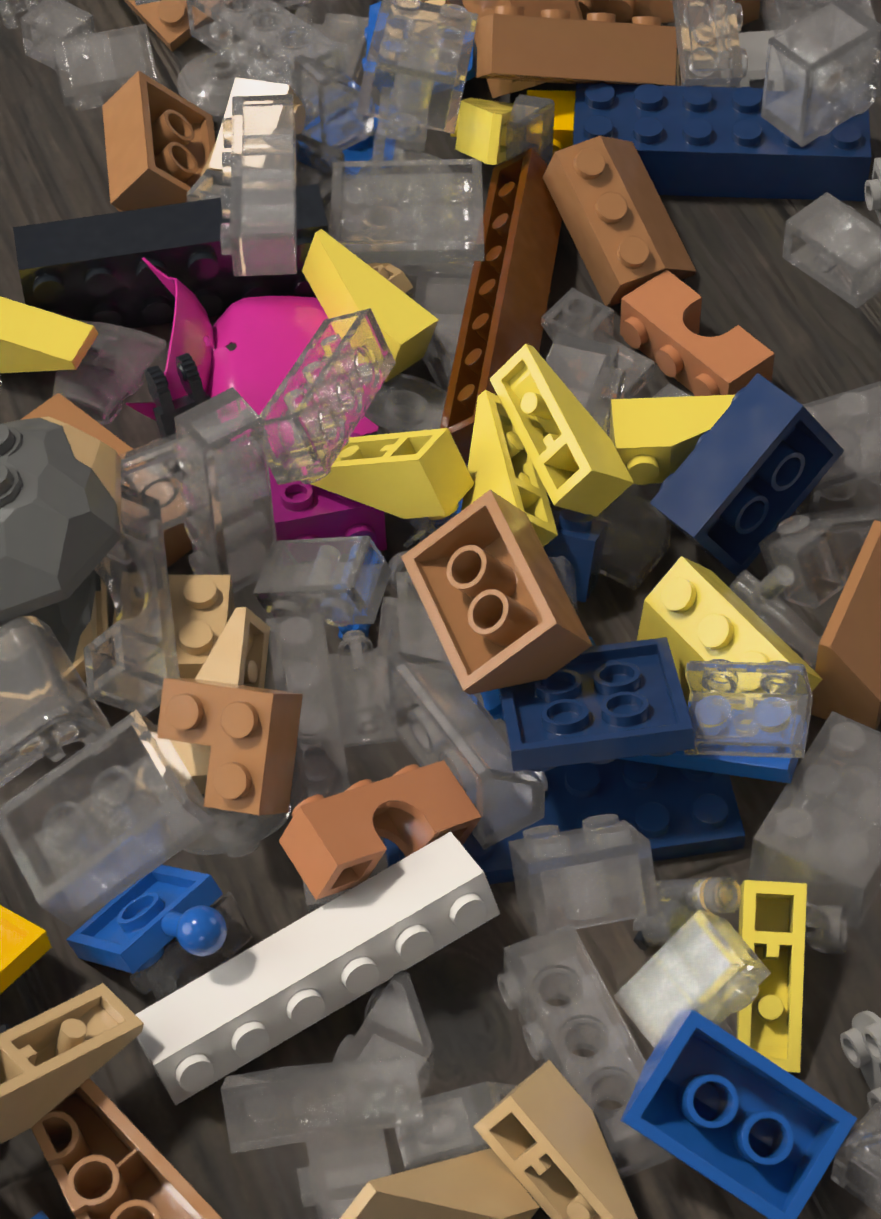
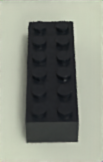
(97, 272)

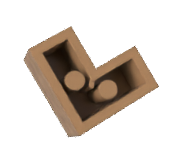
(249, 738)

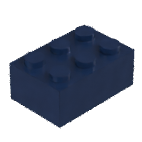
(747, 474)

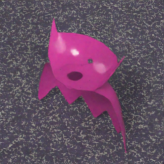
(268, 340)

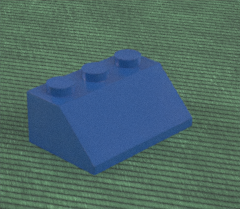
(736, 1117)

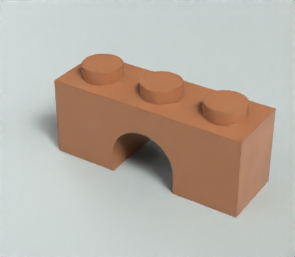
(664, 325)
(338, 839)

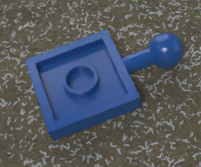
(148, 915)

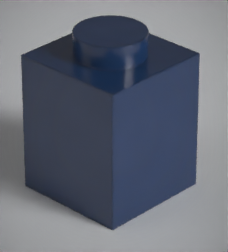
(582, 543)

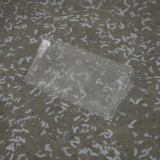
(531, 127)

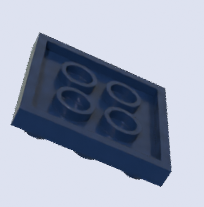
(599, 709)

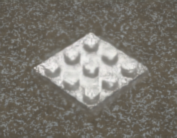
(409, 210)

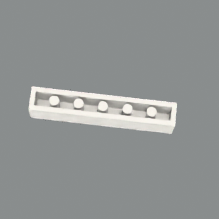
(314, 966)

